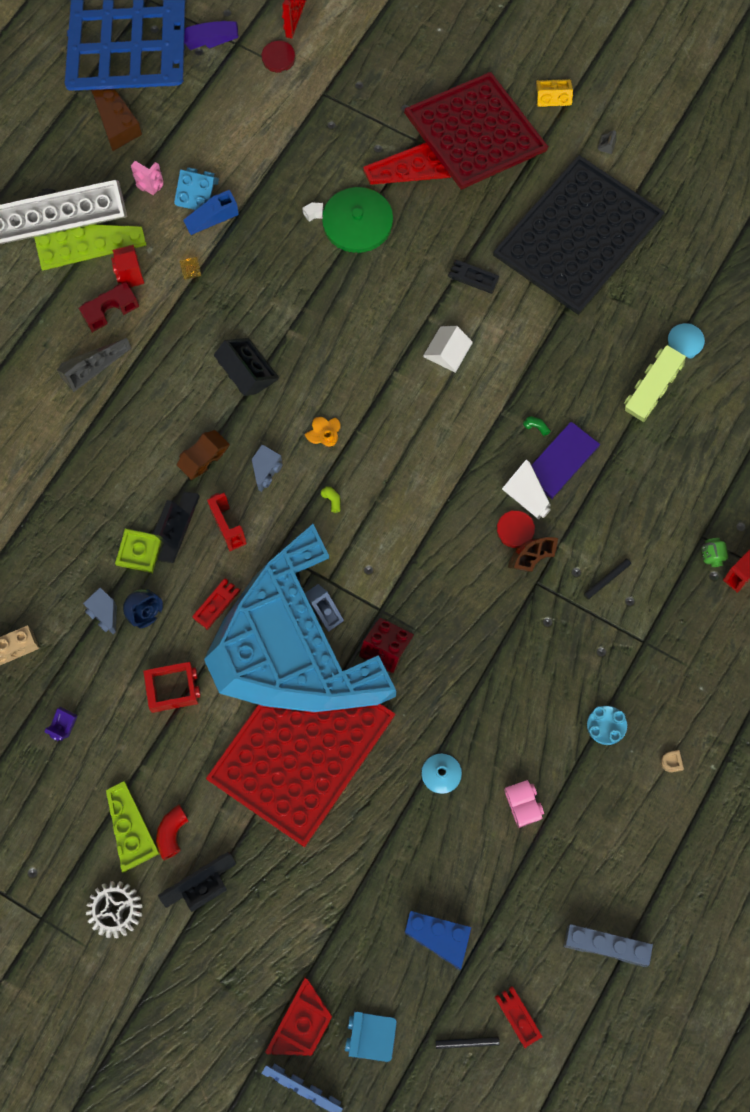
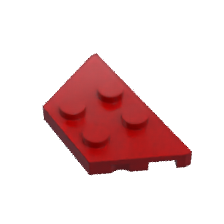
(301, 1025)

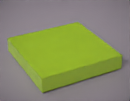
(138, 551)

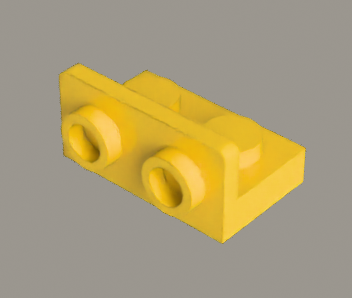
(554, 92)

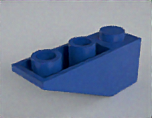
(214, 211)

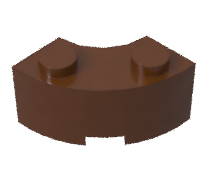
(198, 457)
(532, 552)

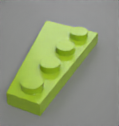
(131, 833)

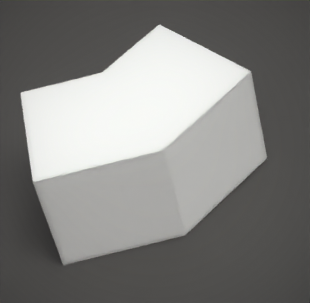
(313, 211)

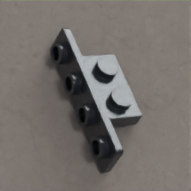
(174, 524)
(201, 885)

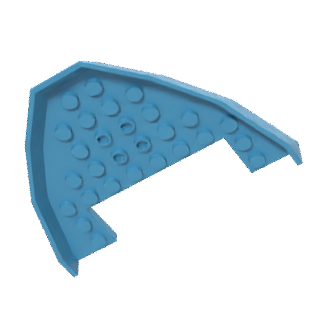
(276, 650)

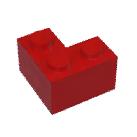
(127, 266)

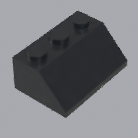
(245, 365)

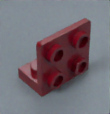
(387, 642)

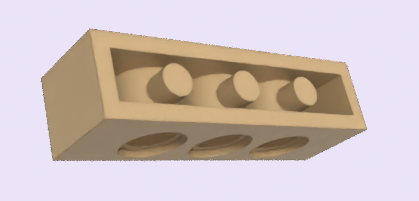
(17, 644)

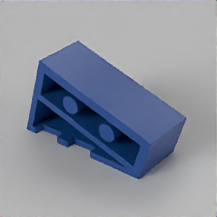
(439, 936)

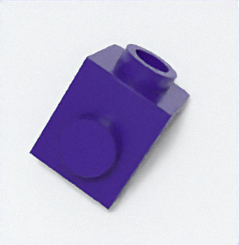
(61, 724)

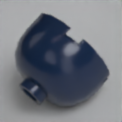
(142, 607)

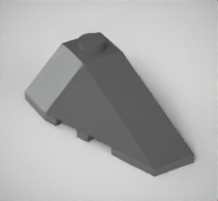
(86, 366)

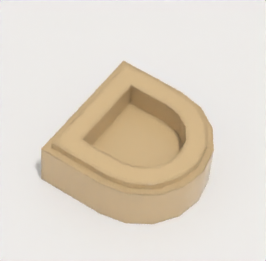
(672, 761)

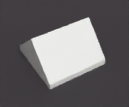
(448, 347)

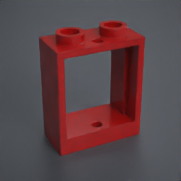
(149, 677)

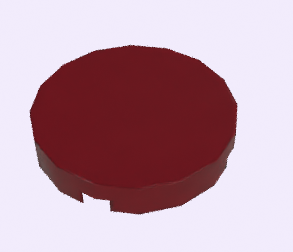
(278, 56)

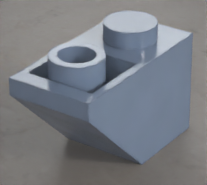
(265, 465)
(103, 608)

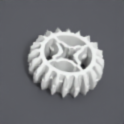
(105, 913)

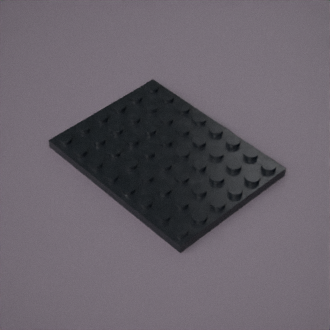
(578, 234)

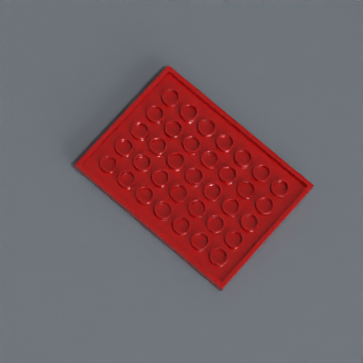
(297, 763)

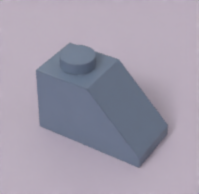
(324, 607)

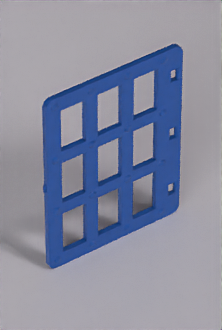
(171, 45)

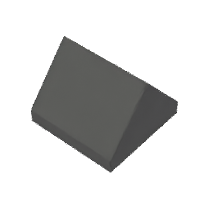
(607, 142)

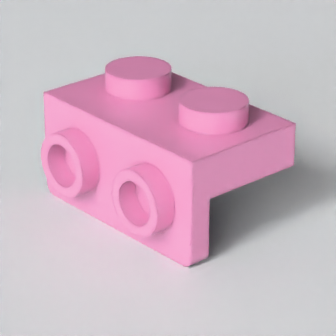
(147, 179)

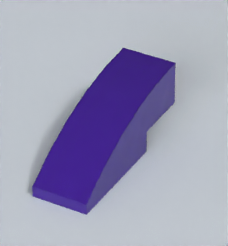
(210, 34)

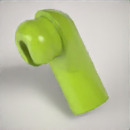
(333, 496)

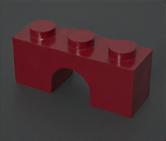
(119, 297)

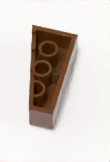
(116, 118)

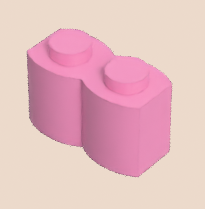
(523, 803)

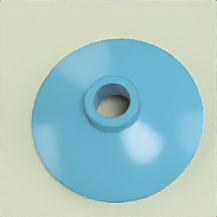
(439, 783)

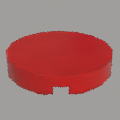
(515, 528)

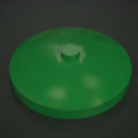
(357, 219)

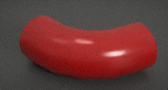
(168, 830)

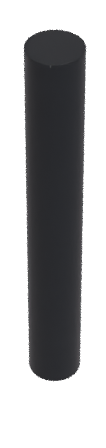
(608, 578)
(467, 1042)

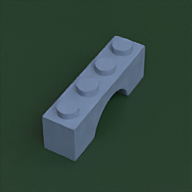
(608, 945)

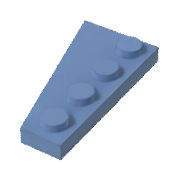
(294, 1082)

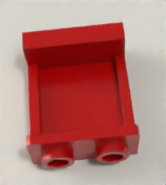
(234, 537)

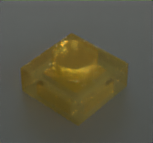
(190, 268)

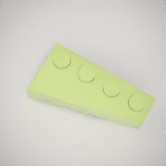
(654, 383)

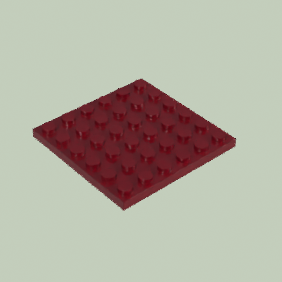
(475, 130)

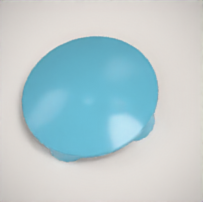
(686, 339)
(607, 725)

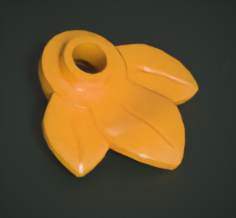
(323, 429)

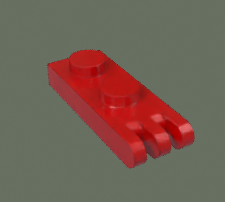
(215, 604)
(519, 1018)

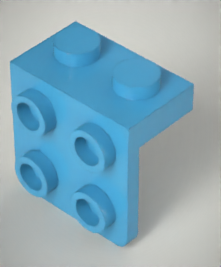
(194, 188)
(371, 1037)

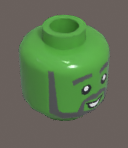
(714, 552)

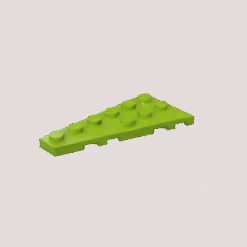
(85, 243)

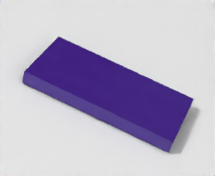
(563, 458)

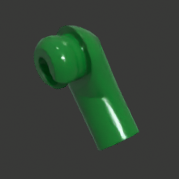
(537, 422)

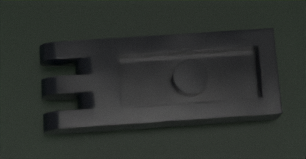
(474, 276)

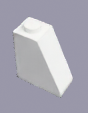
(527, 491)

